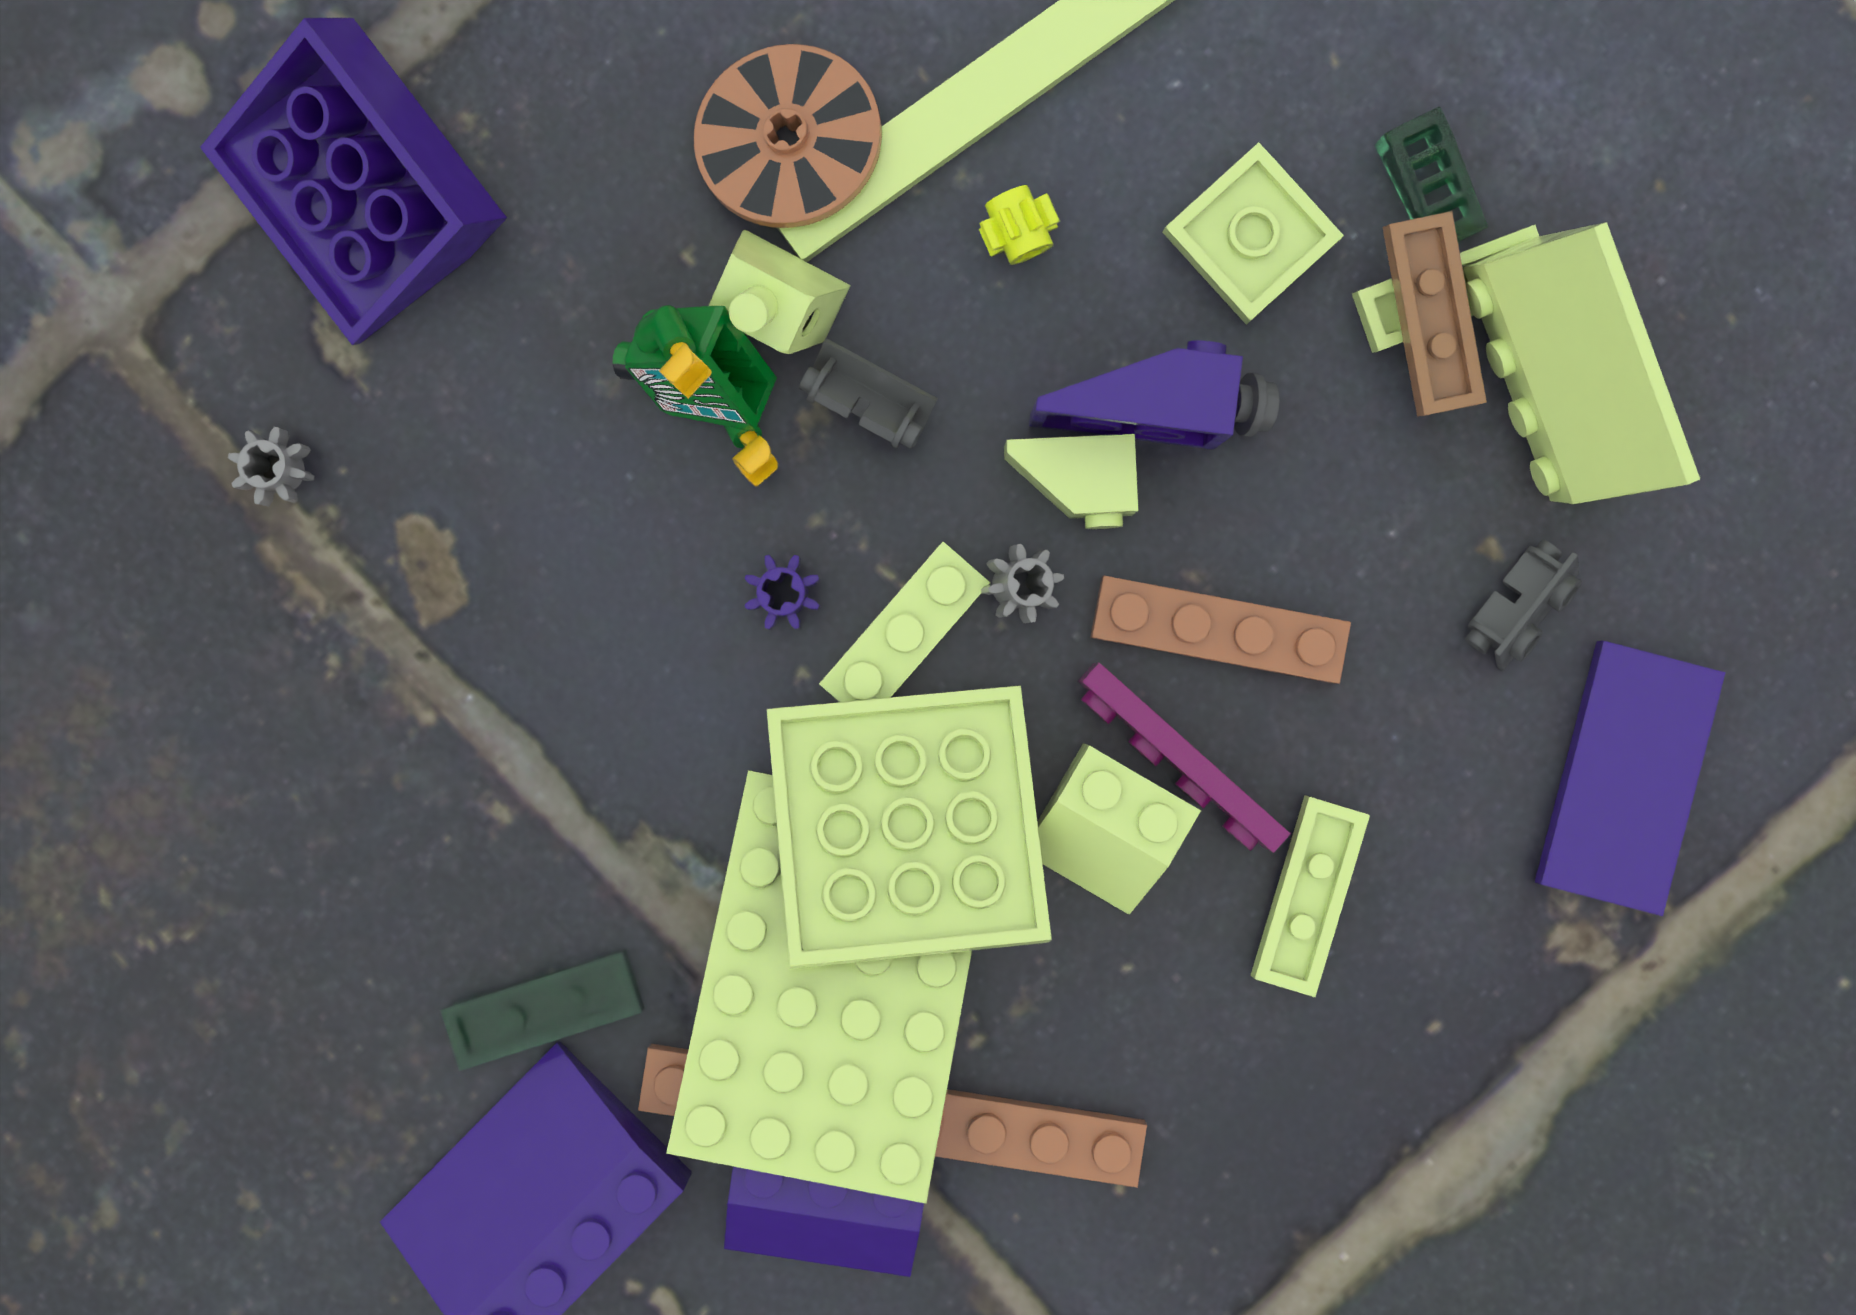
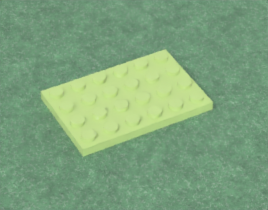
(815, 1066)

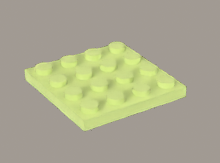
(907, 827)

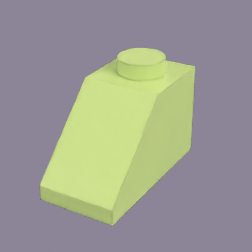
(1081, 475)

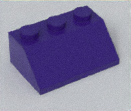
(821, 1223)

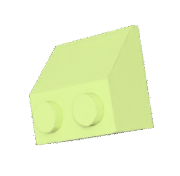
(1112, 829)

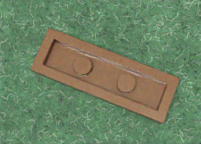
(1434, 314)

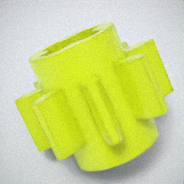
(1019, 224)

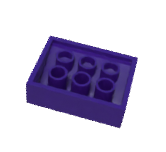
(350, 176)
(536, 1196)

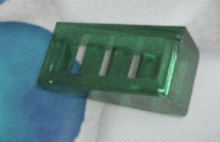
(1443, 150)

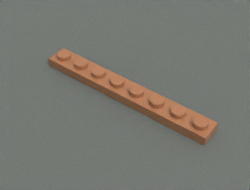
(981, 1129)

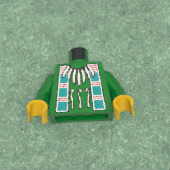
(705, 372)

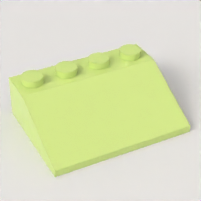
(1579, 367)

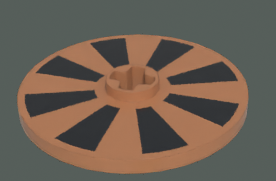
(765, 176)

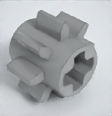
(253, 463)
(1039, 580)

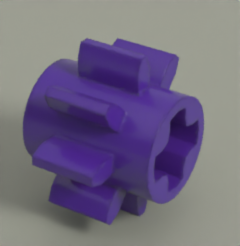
(777, 575)

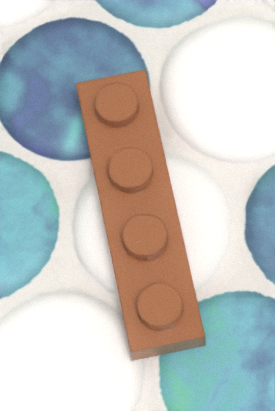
(1220, 629)

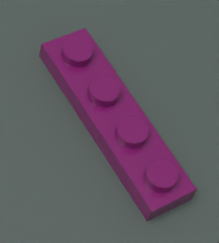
(1199, 777)

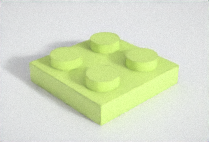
(1252, 233)

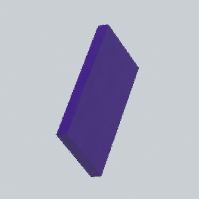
(1630, 777)

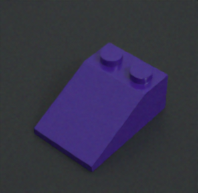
(1165, 399)

